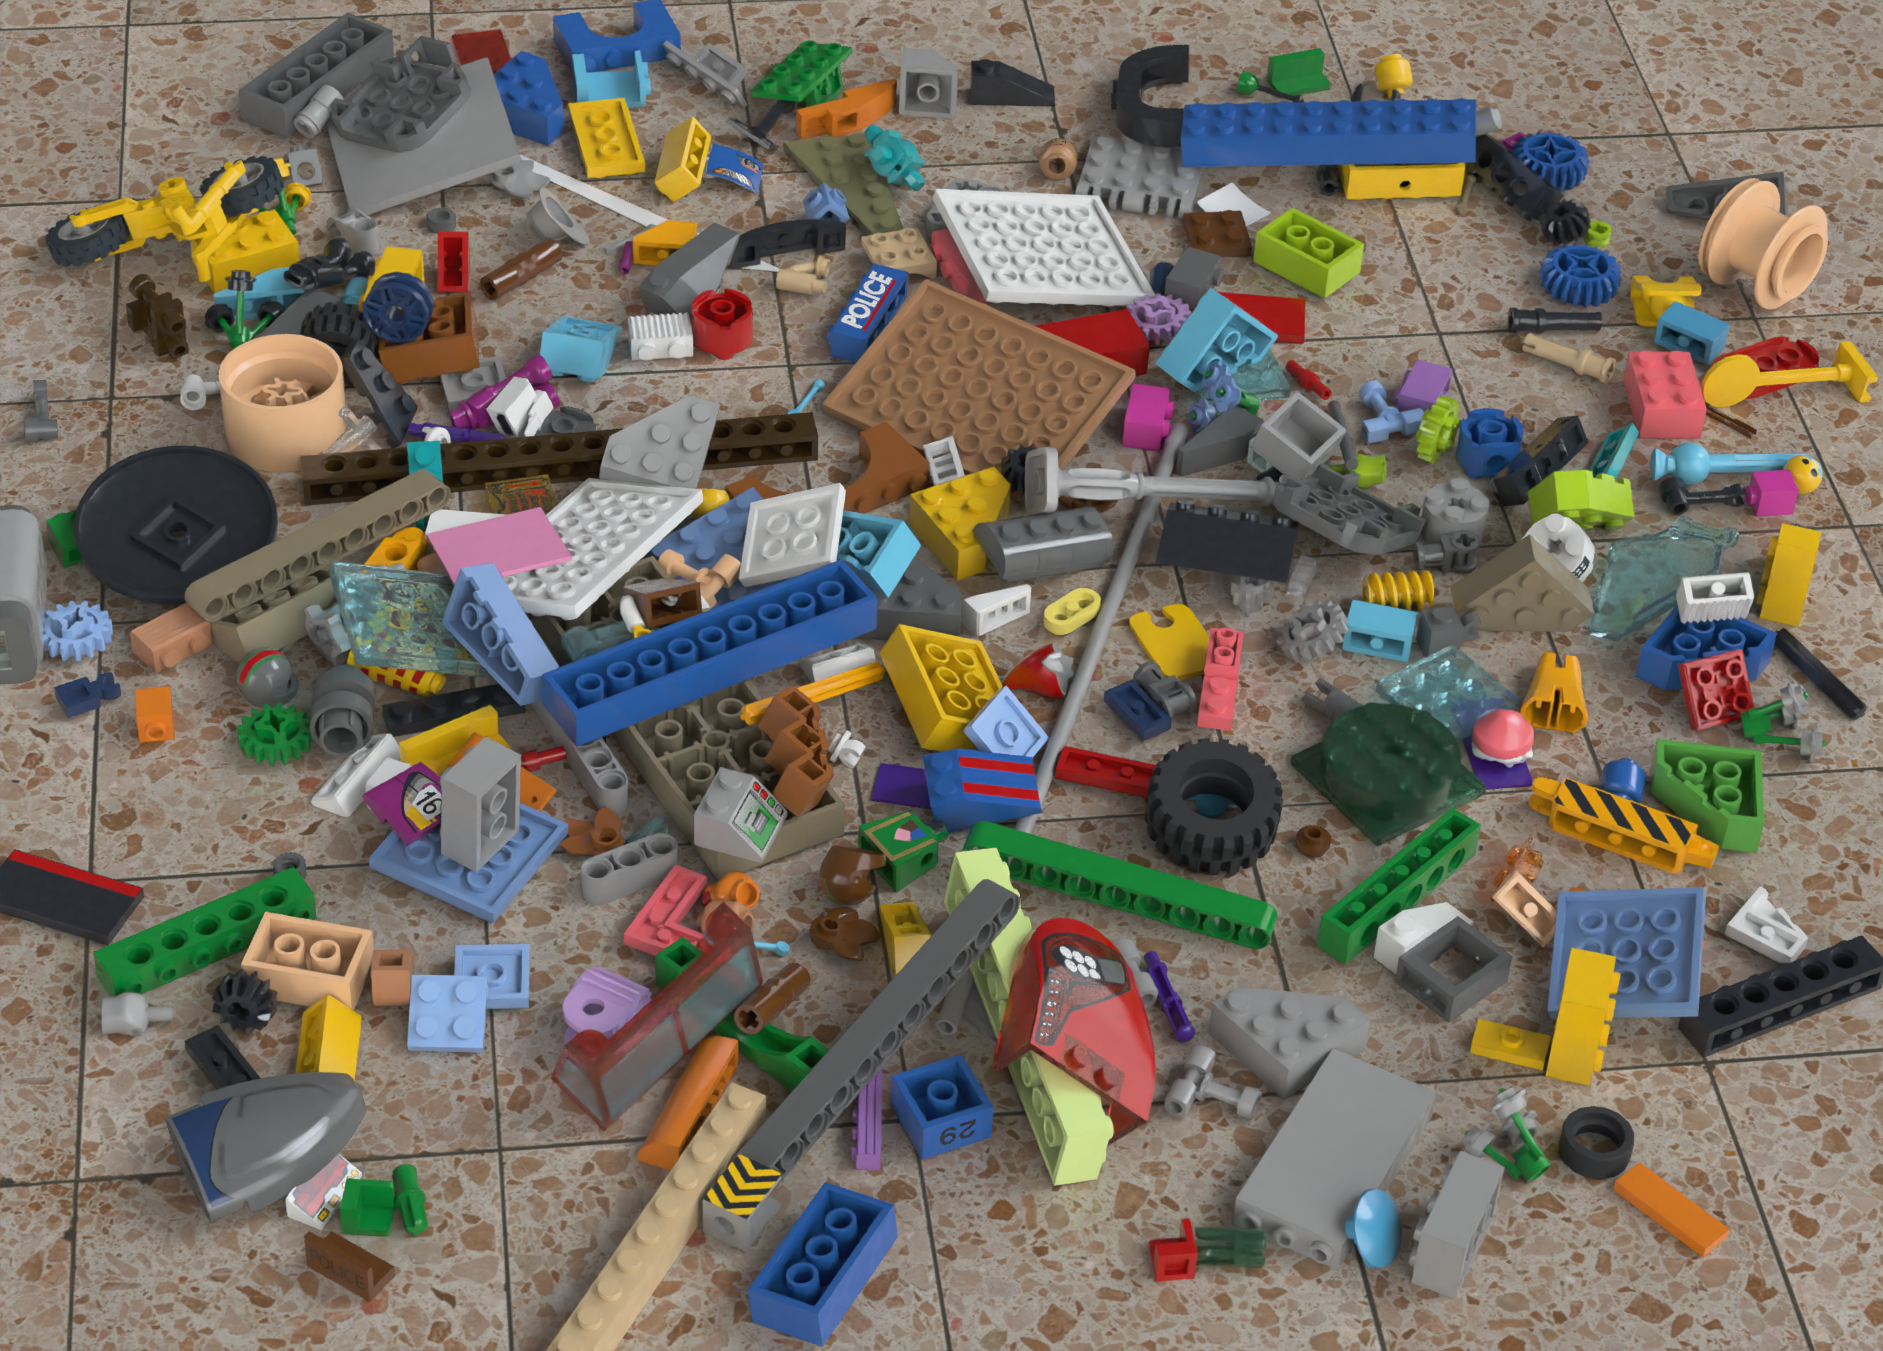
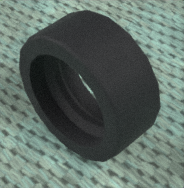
(1590, 1163)

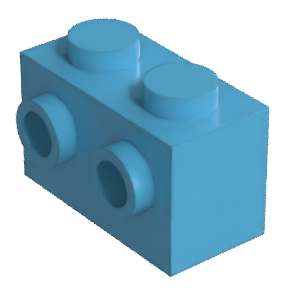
(1691, 331)

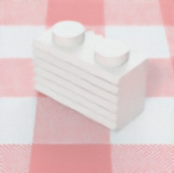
(660, 336)
(1714, 597)

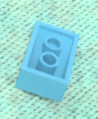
(579, 347)

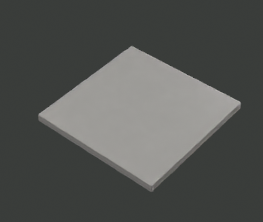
(465, 148)

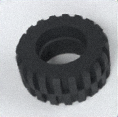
(1221, 771)

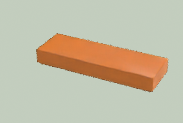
(1671, 1209)

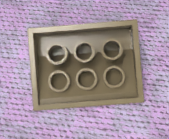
(275, 619)

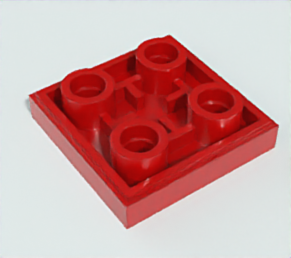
(1716, 689)

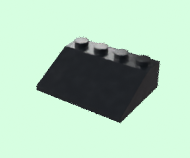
(1228, 541)

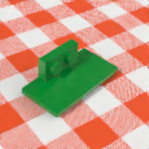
(807, 73)

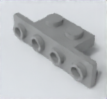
(713, 68)

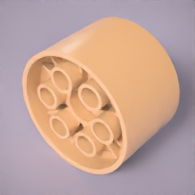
(281, 400)

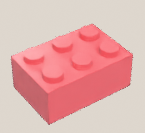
(1664, 395)

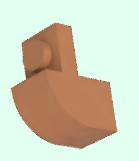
(392, 977)

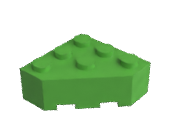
(1712, 788)

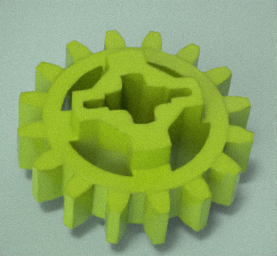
(1438, 429)

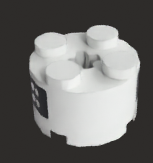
(1564, 534)

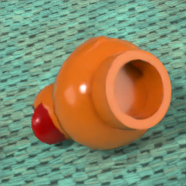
(733, 887)

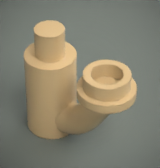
(798, 280)

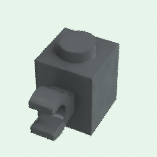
(1442, 628)

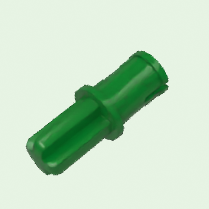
(410, 1199)

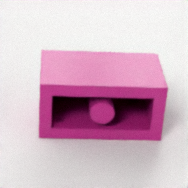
(1147, 417)

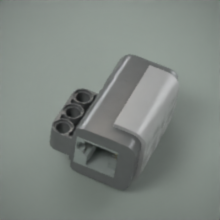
(21, 594)

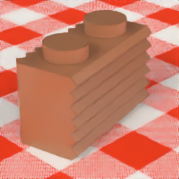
(171, 638)

